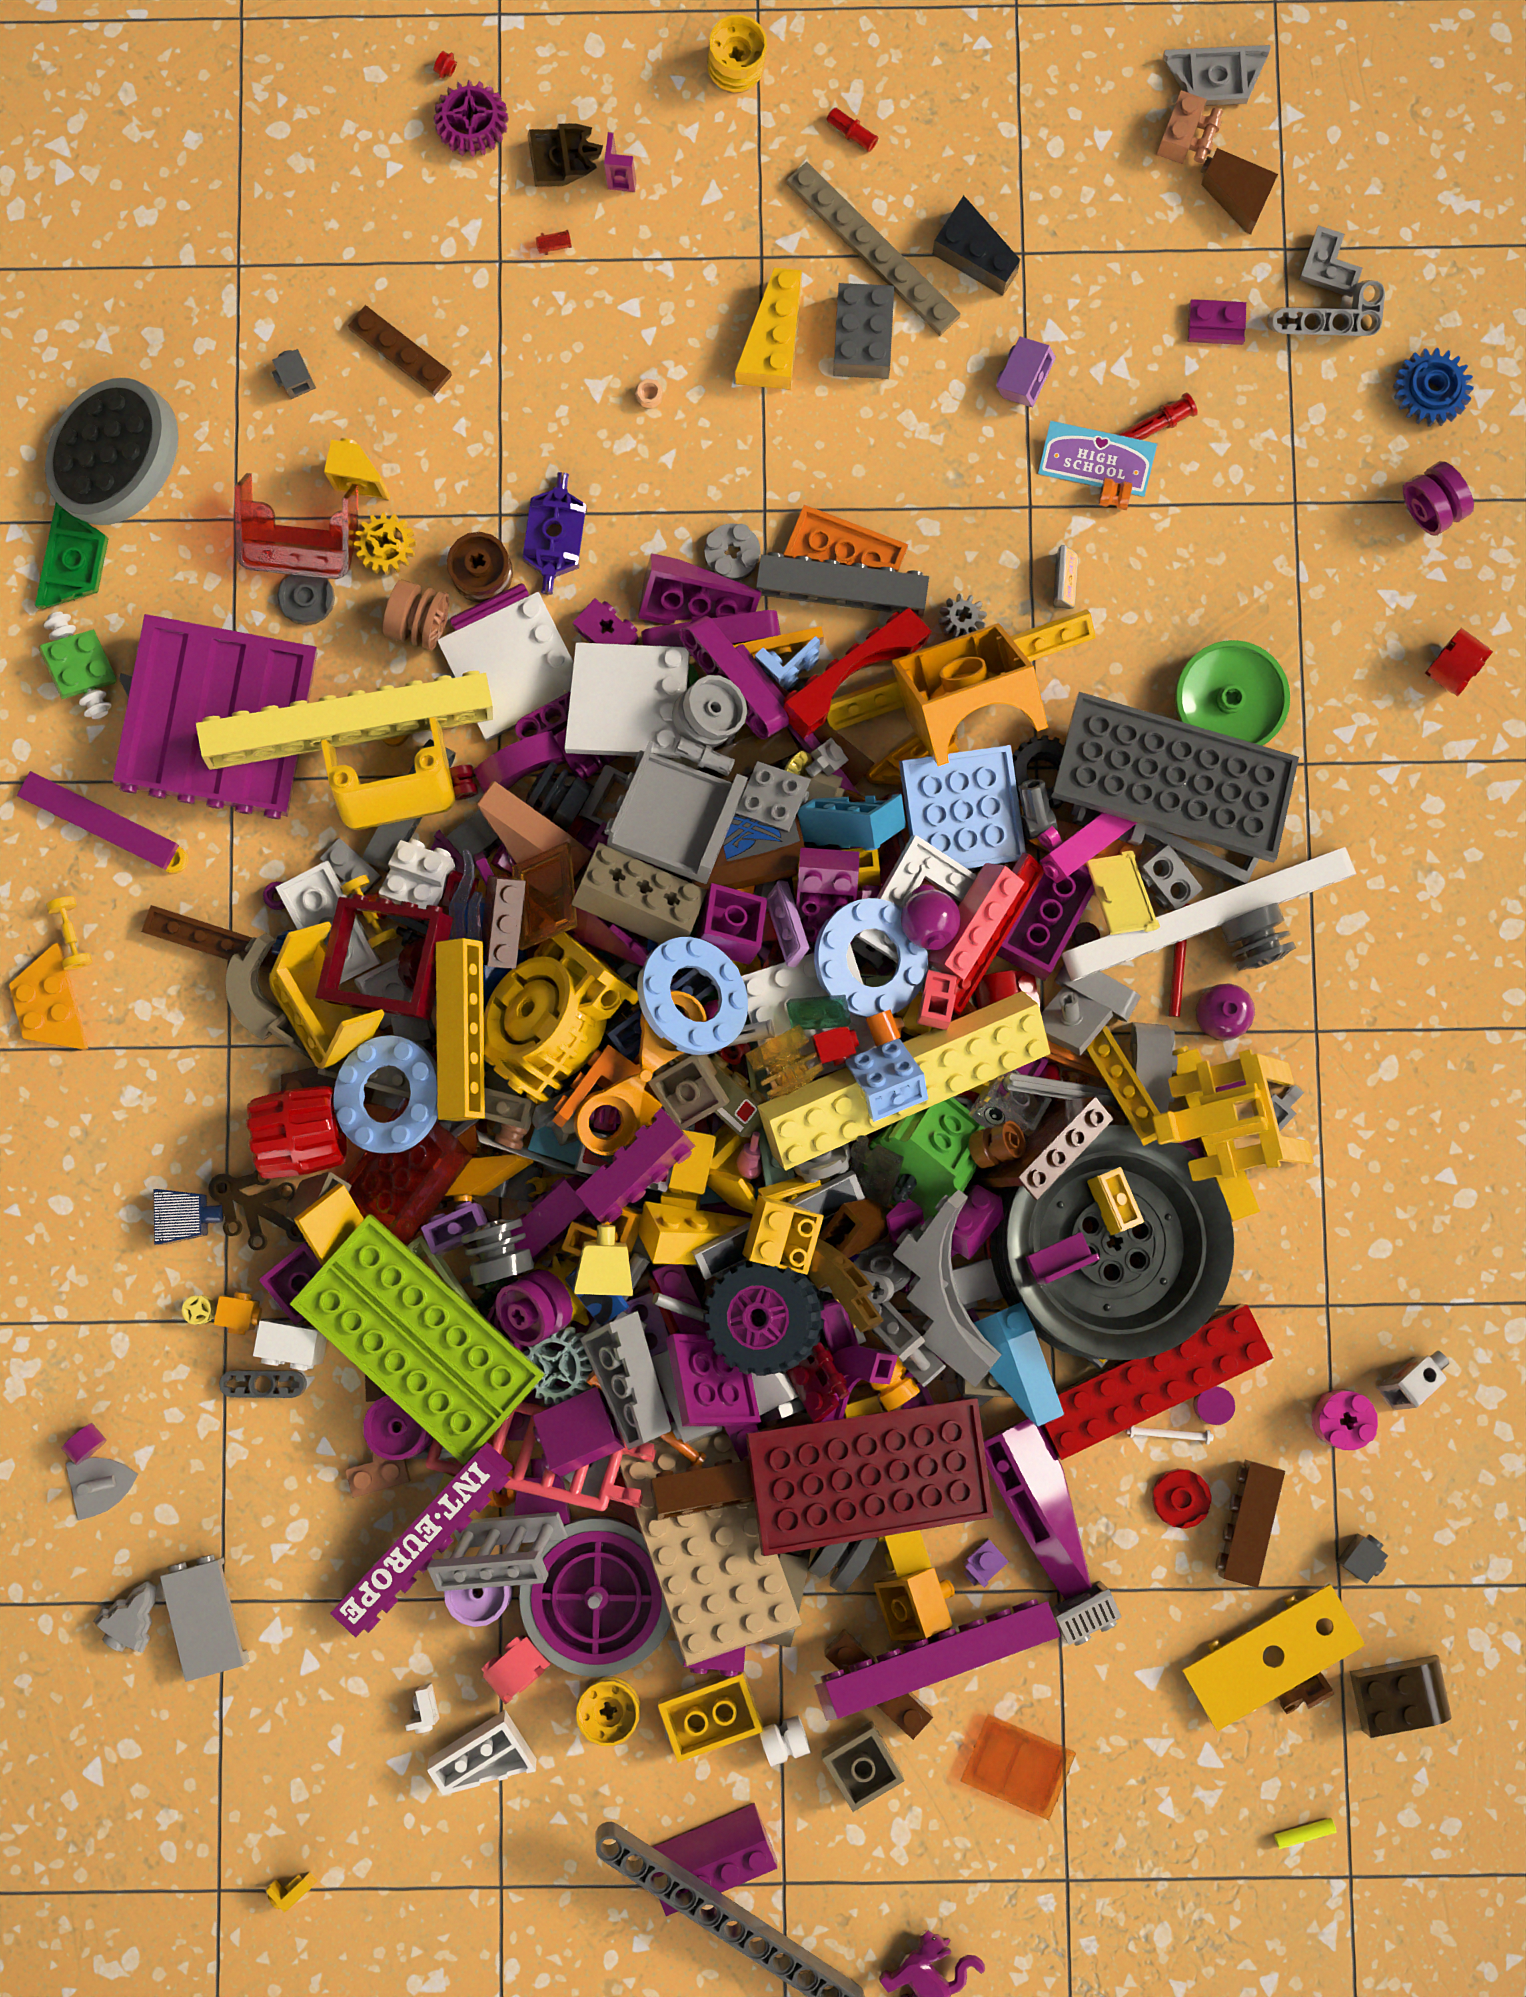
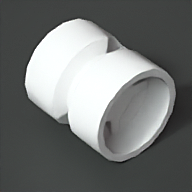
(784, 1740)

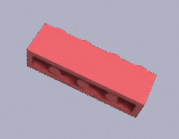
(979, 917)

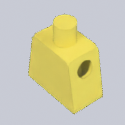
(604, 1266)

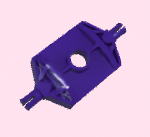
(554, 554)

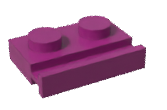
(1217, 322)

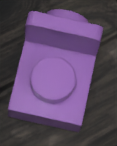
(984, 1563)

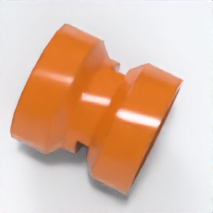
(1109, 490)

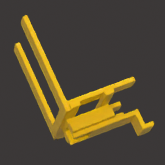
(1219, 1120)

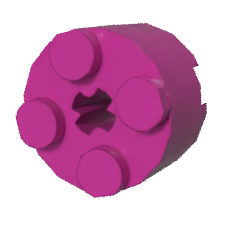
(1361, 1425)

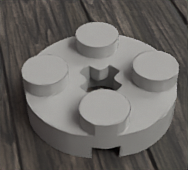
(732, 535)
(825, 1165)

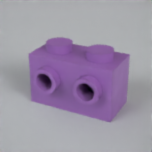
(1025, 371)
(445, 1231)

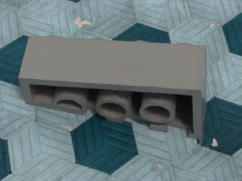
(628, 1379)

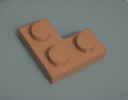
(377, 1475)

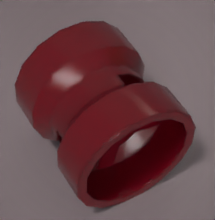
(463, 782)

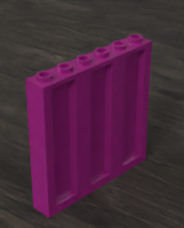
(198, 673)

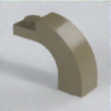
(243, 990)
(795, 1569)

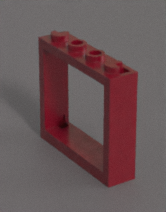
(425, 985)

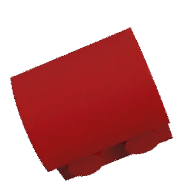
(1004, 984)

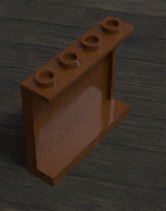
(1052, 1147)

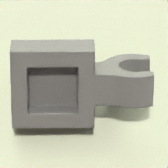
(827, 758)
(1282, 1106)

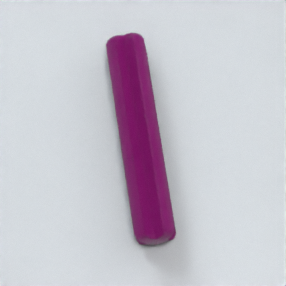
(489, 606)

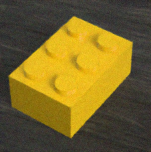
(710, 1715)

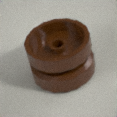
(479, 566)

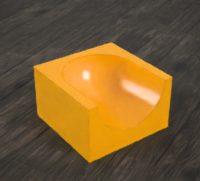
(960, 676)

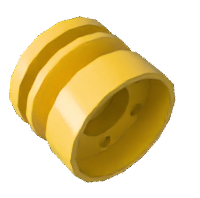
(736, 53)
(597, 1725)

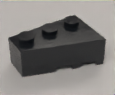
(976, 248)

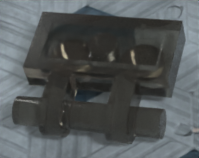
(881, 1173)

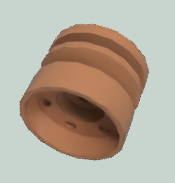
(416, 615)

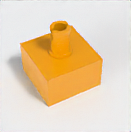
(914, 1604)

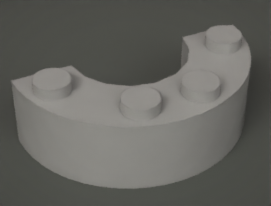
(1153, 1061)

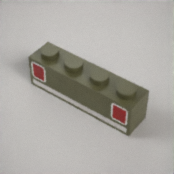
(742, 1109)

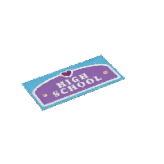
(1091, 455)

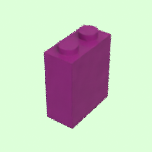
(577, 1432)

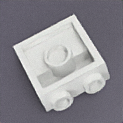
(417, 874)

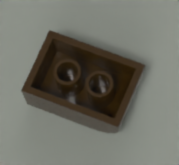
(1401, 1696)

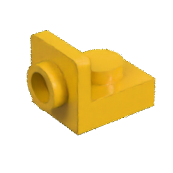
(296, 1889)

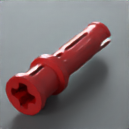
(1167, 417)

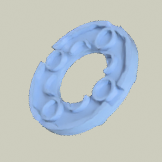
(832, 965)
(667, 1020)
(422, 1107)

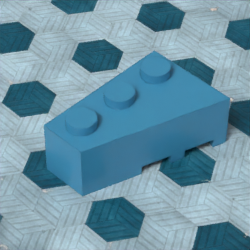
(851, 823)

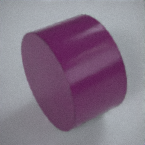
(1214, 1406)
(83, 1444)

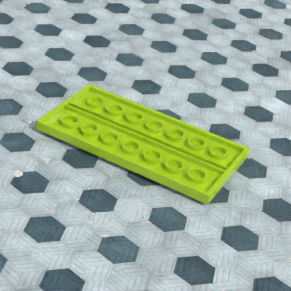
(417, 1339)

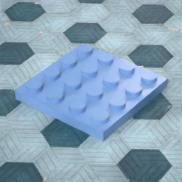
(966, 805)

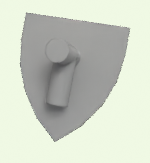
(98, 1485)

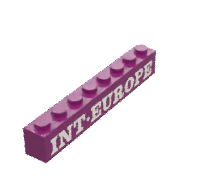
(421, 1540)

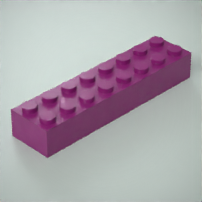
(935, 1661)

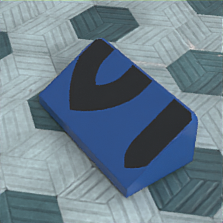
(600, 1306)

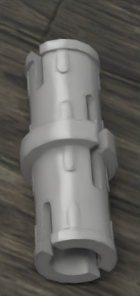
(704, 756)

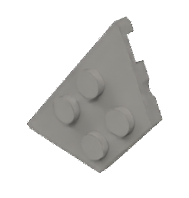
(1218, 73)

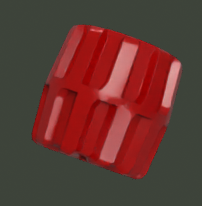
(295, 1132)

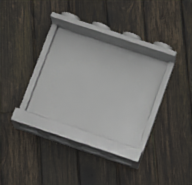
(674, 815)

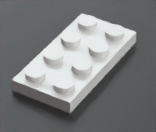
(313, 900)

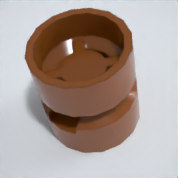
(997, 1144)

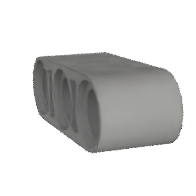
(1104, 991)

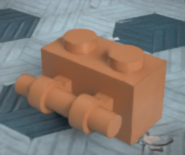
(1182, 126)

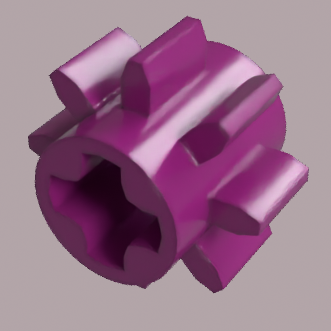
(605, 1117)

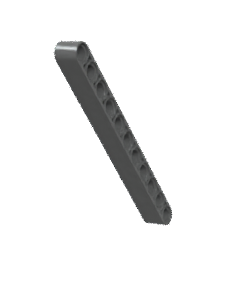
(724, 1911)

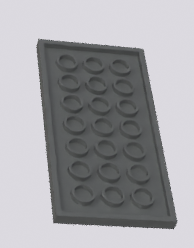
(1175, 777)

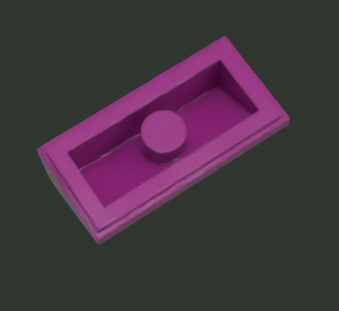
(903, 1217)

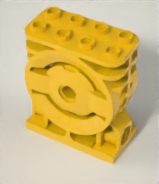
(551, 1015)

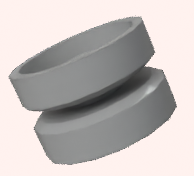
(710, 711)

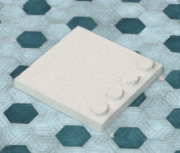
(521, 659)
(625, 699)

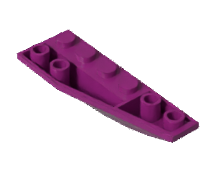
(1040, 1501)

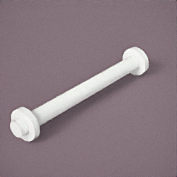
(1207, 1436)

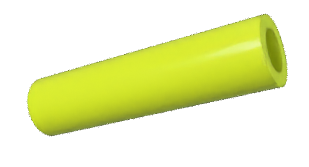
(1305, 1833)

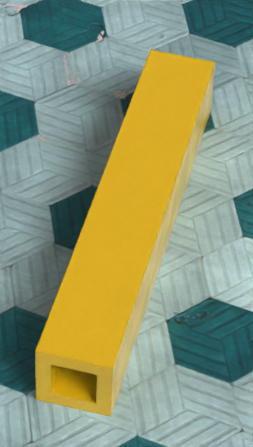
(1236, 1190)

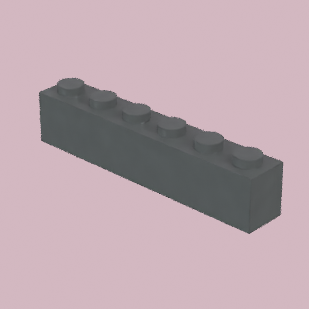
(842, 584)

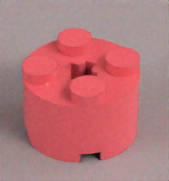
(515, 1669)

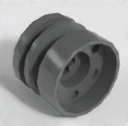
(1258, 937)
(497, 1251)

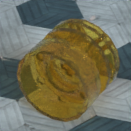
(785, 1062)

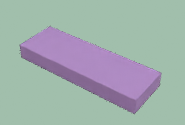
(787, 923)

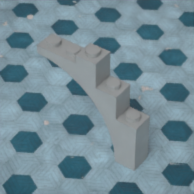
(949, 1328)

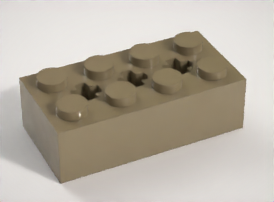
(638, 896)

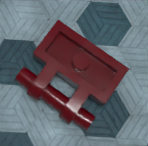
(813, 1388)

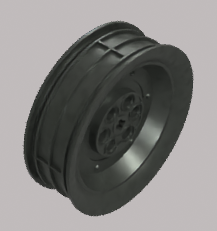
(1181, 1252)

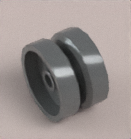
(847, 1558)

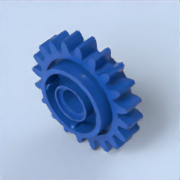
(1443, 373)

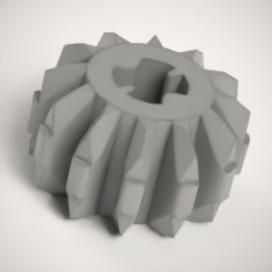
(953, 612)

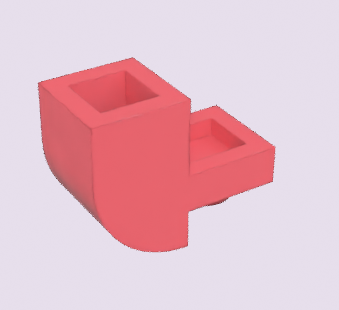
(937, 1000)

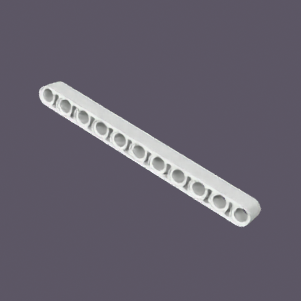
(1209, 913)

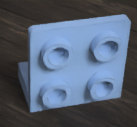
(787, 675)
(888, 1079)

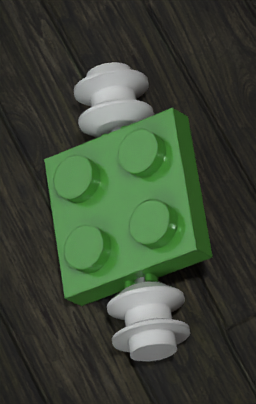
(77, 664)

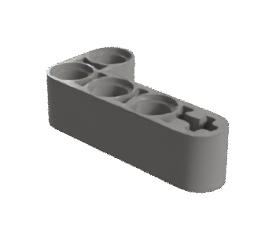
(1325, 316)

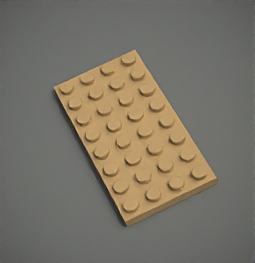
(710, 1562)

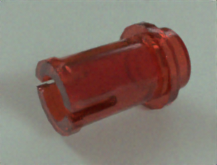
(553, 242)

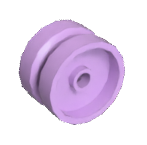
(478, 1610)

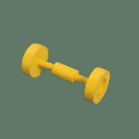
(62, 905)
(381, 938)

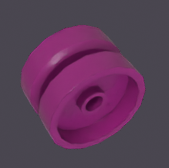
(1438, 498)
(534, 1307)
(383, 1433)

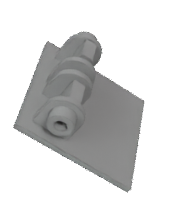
(773, 796)

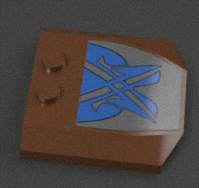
(755, 854)

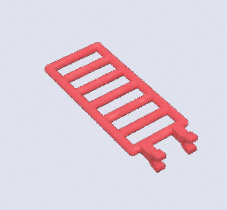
(607, 1491)

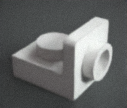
(426, 1705)

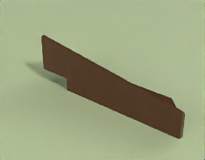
(857, 764)

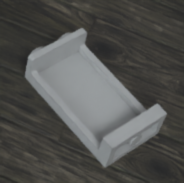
(202, 1618)

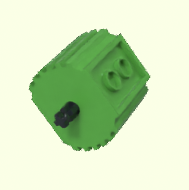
(933, 1151)

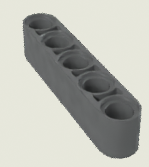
(388, 836)

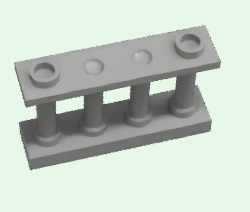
(907, 1344)
(498, 1569)

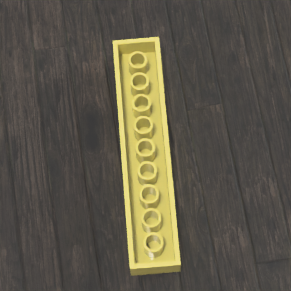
(344, 720)
(952, 1060)

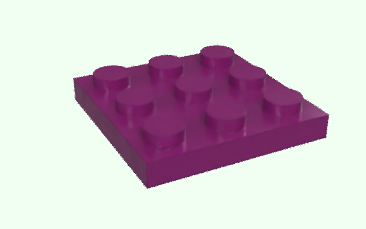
(709, 1388)

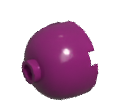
(1225, 1011)

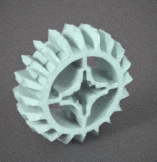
(570, 1371)

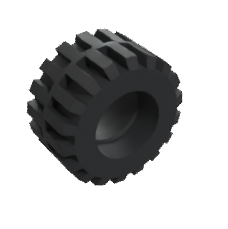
(1037, 750)

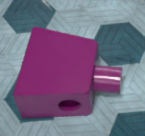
(534, 1504)

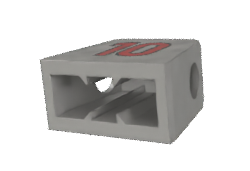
(1414, 1381)

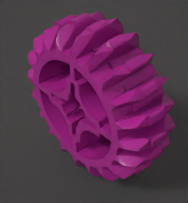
(456, 112)

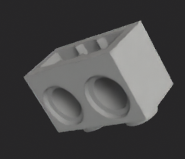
(1172, 872)

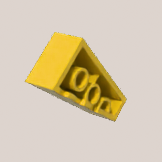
(772, 339)
(675, 1231)

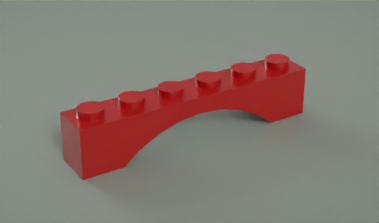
(899, 637)

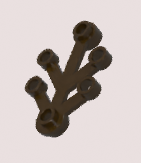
(252, 1205)

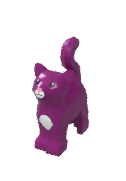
(921, 1974)

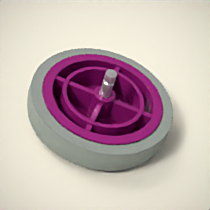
(599, 1601)

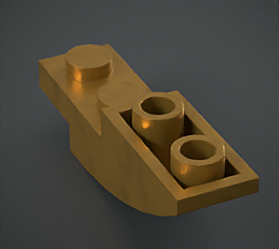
(847, 1283)

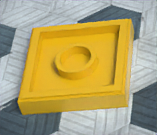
(329, 1222)

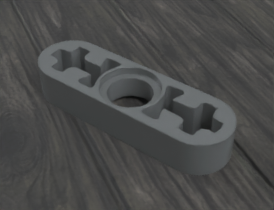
(241, 1375)

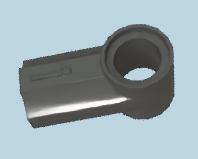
(1036, 809)

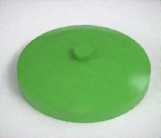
(1234, 692)

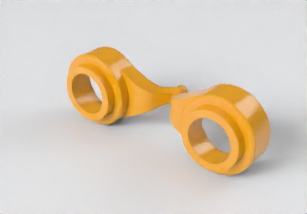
(628, 1092)

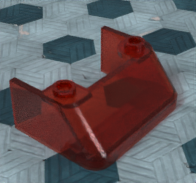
(293, 549)

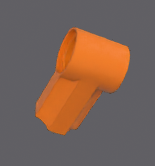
(885, 1027)

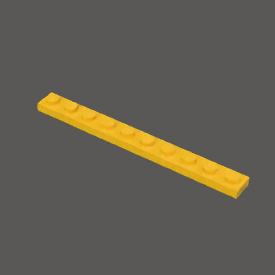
(1033, 643)

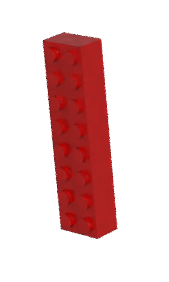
(1147, 1386)

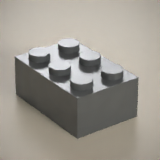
(863, 330)

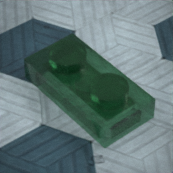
(819, 1012)

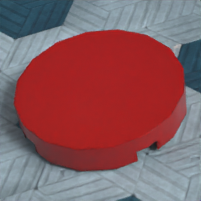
(1181, 1498)

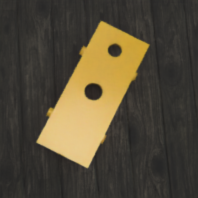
(1237, 1680)

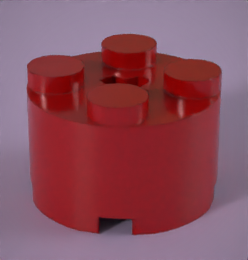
(1459, 662)

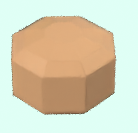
(649, 393)

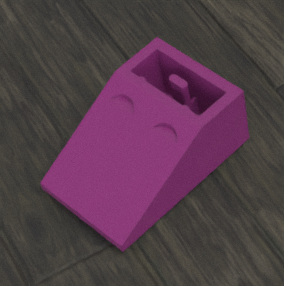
(824, 885)

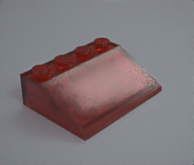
(408, 1184)

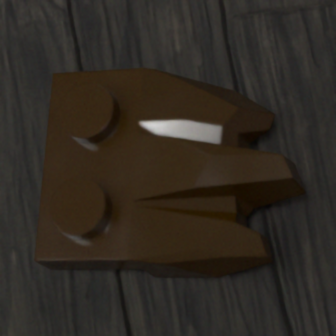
(562, 154)

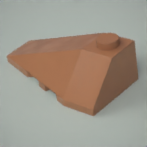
(524, 829)

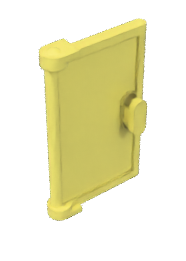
(1120, 882)

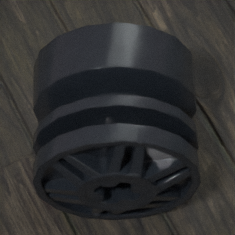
(557, 798)

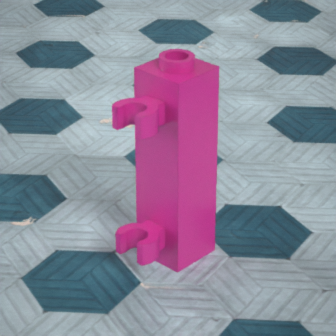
(1082, 846)

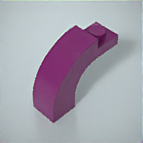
(519, 760)
(861, 1363)

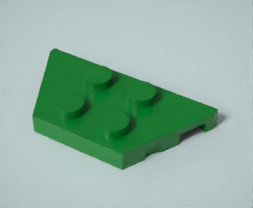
(71, 560)

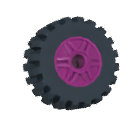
(737, 1319)

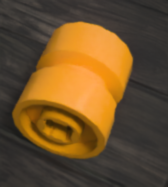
(899, 1390)

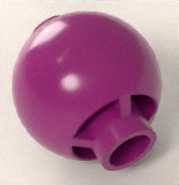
(930, 918)

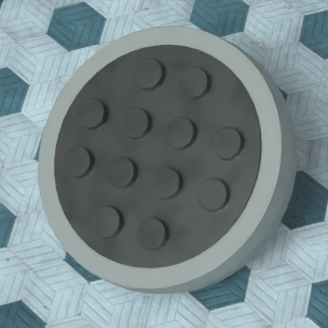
(111, 451)

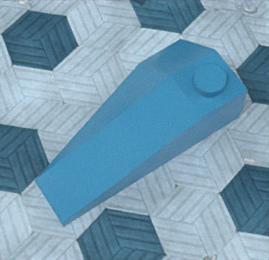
(1021, 1364)

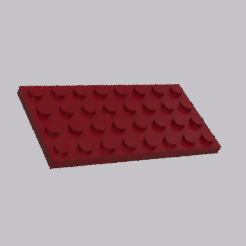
(869, 1476)

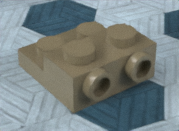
(688, 1089)

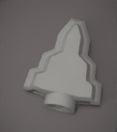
(128, 1619)

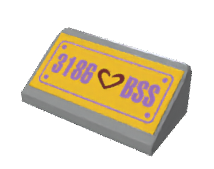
(1065, 578)

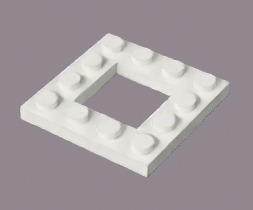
(918, 862)

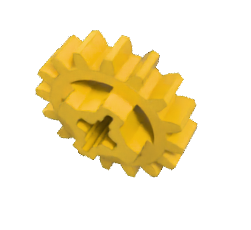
(387, 532)

